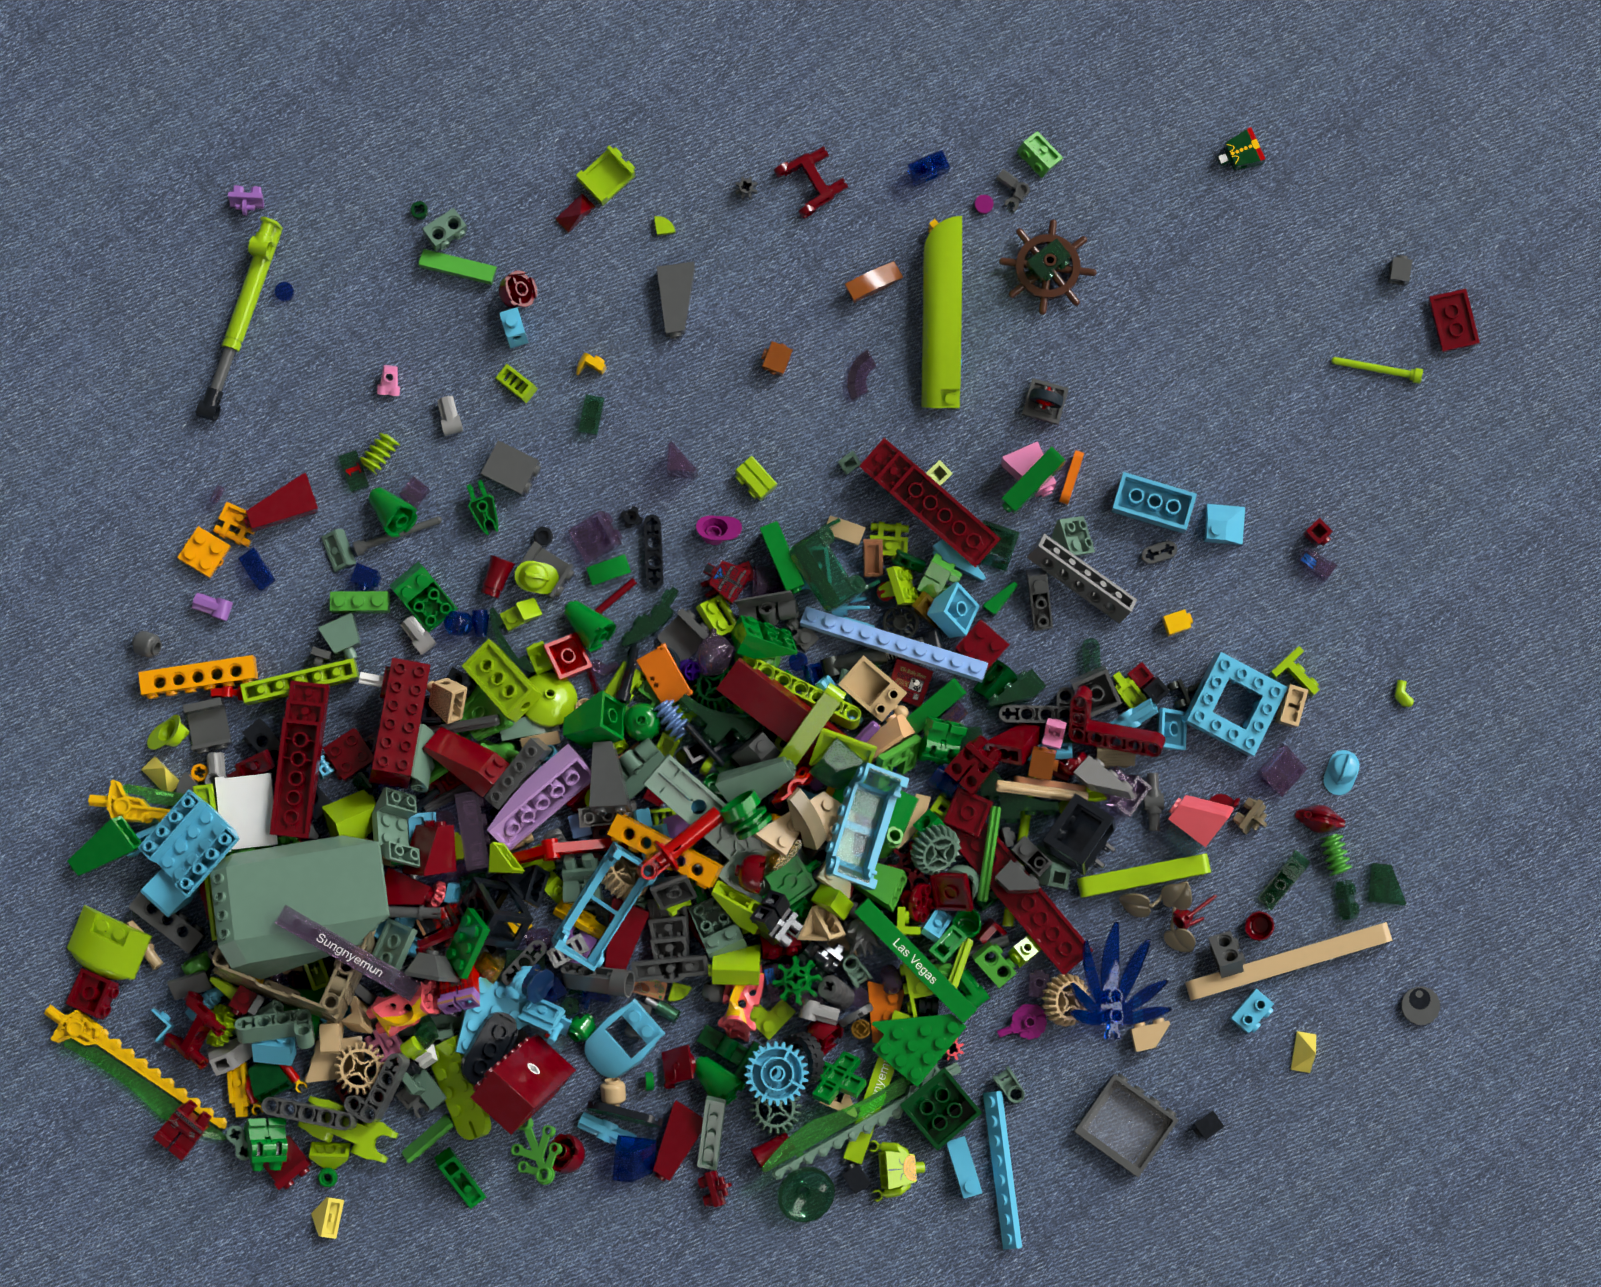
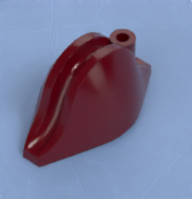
(1320, 818)

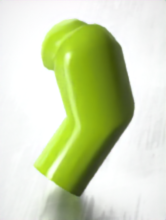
(1401, 696)

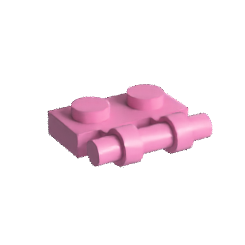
(389, 1045)

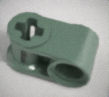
(856, 970)
(1009, 1084)

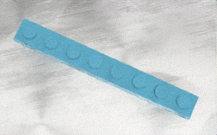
(1002, 1170)

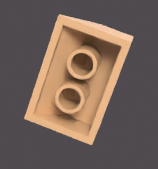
(891, 734)

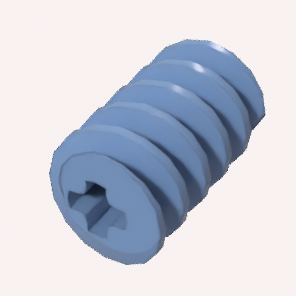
(671, 718)

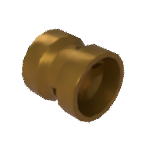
(860, 1029)

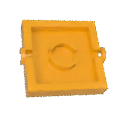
(204, 552)

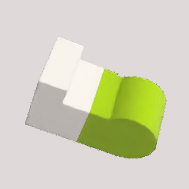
(415, 1051)

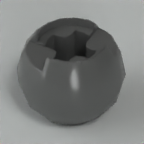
(713, 992)

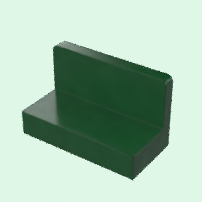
(995, 680)

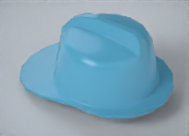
(1341, 772)

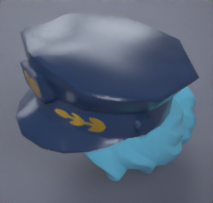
(530, 984)

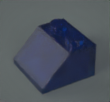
(633, 1158)

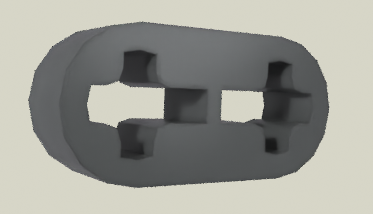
(1158, 548)

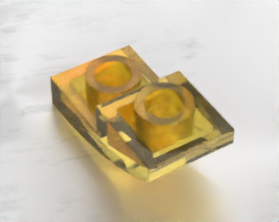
(777, 860)

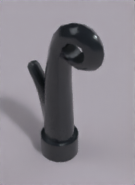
(623, 694)

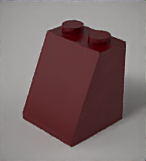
(436, 848)

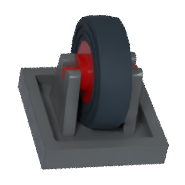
(1045, 401)

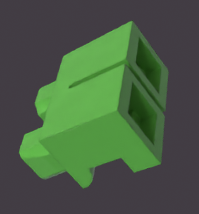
(937, 575)

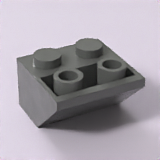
(1015, 880)

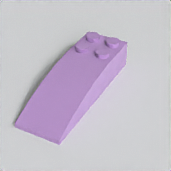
(541, 796)

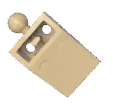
(873, 688)

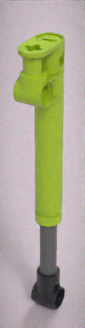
(262, 248)

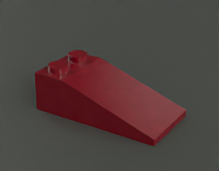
(466, 760)

